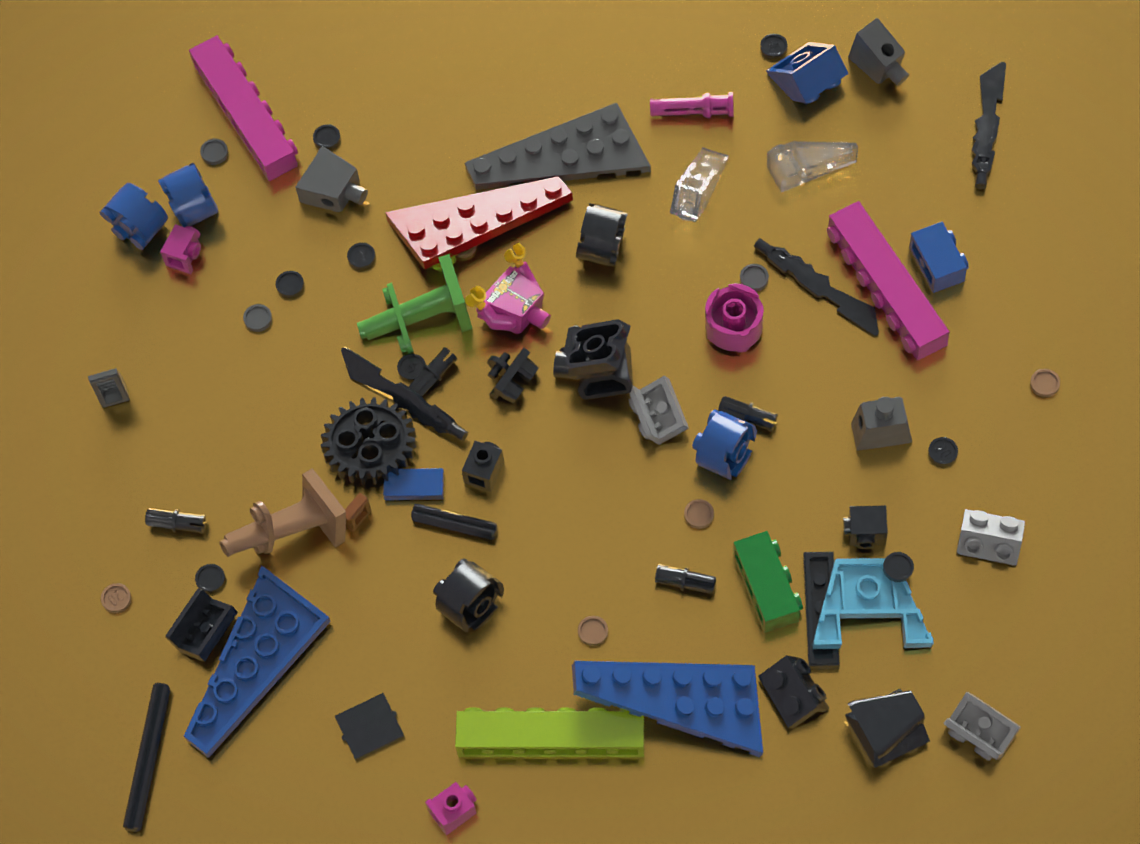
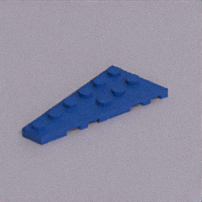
(260, 649)
(692, 698)

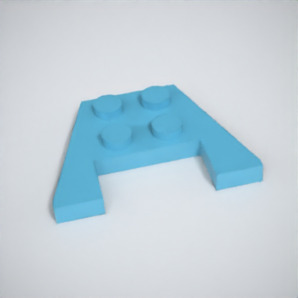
(863, 591)

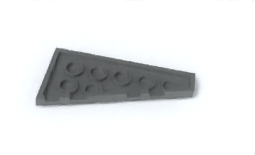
(573, 151)

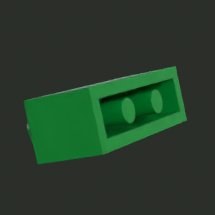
(767, 581)

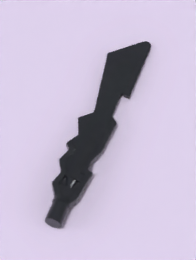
(987, 125)
(819, 285)
(369, 374)

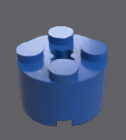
(188, 195)
(134, 215)
(724, 444)

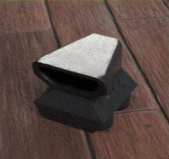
(601, 359)
(887, 726)

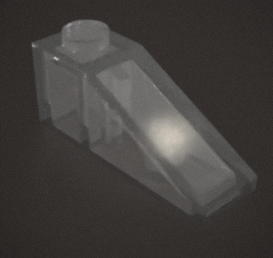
(805, 161)
(697, 184)

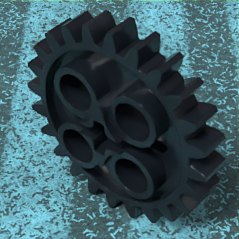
(368, 441)

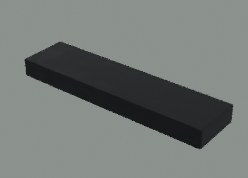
(817, 574)

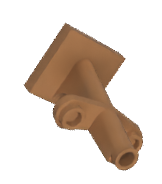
(315, 509)

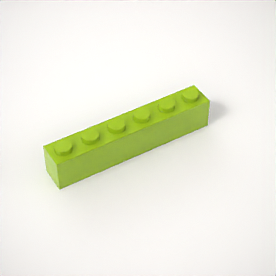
(549, 733)

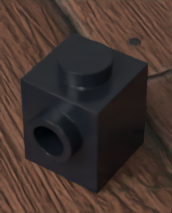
(483, 465)
(866, 526)

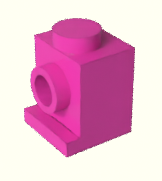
(181, 248)
(452, 817)

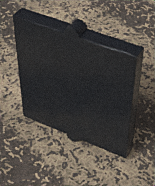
(369, 726)

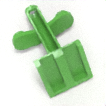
(440, 300)

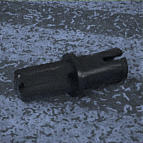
(432, 372)
(748, 412)
(175, 520)
(685, 579)

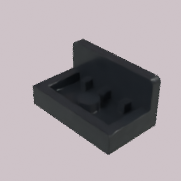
(200, 625)
(793, 690)

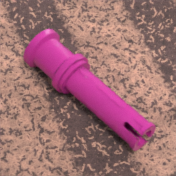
(705, 105)

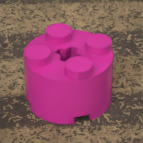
(734, 317)

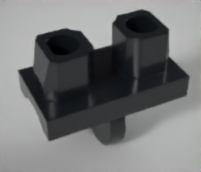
(521, 366)

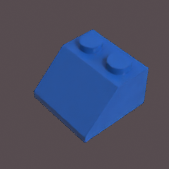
(809, 71)

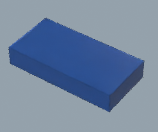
(415, 484)

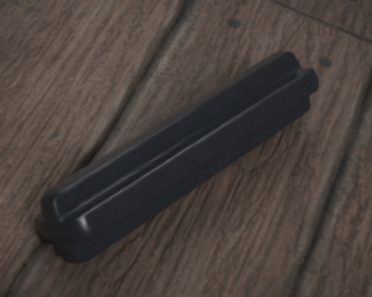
(454, 521)

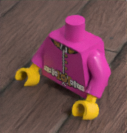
(513, 299)

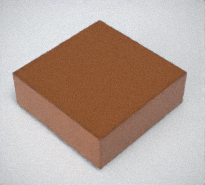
(357, 512)

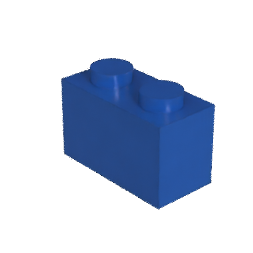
(938, 256)

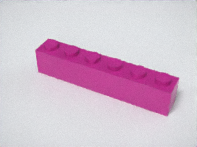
(243, 107)
(888, 281)

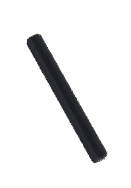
(146, 757)

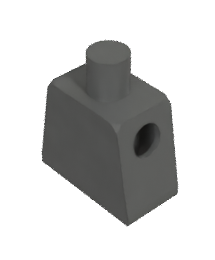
(878, 54)
(330, 183)
(881, 424)

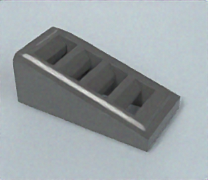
(109, 387)

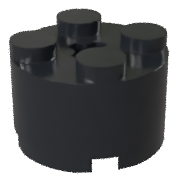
(601, 235)
(468, 595)

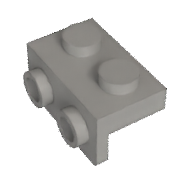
(658, 411)
(991, 537)
(981, 726)

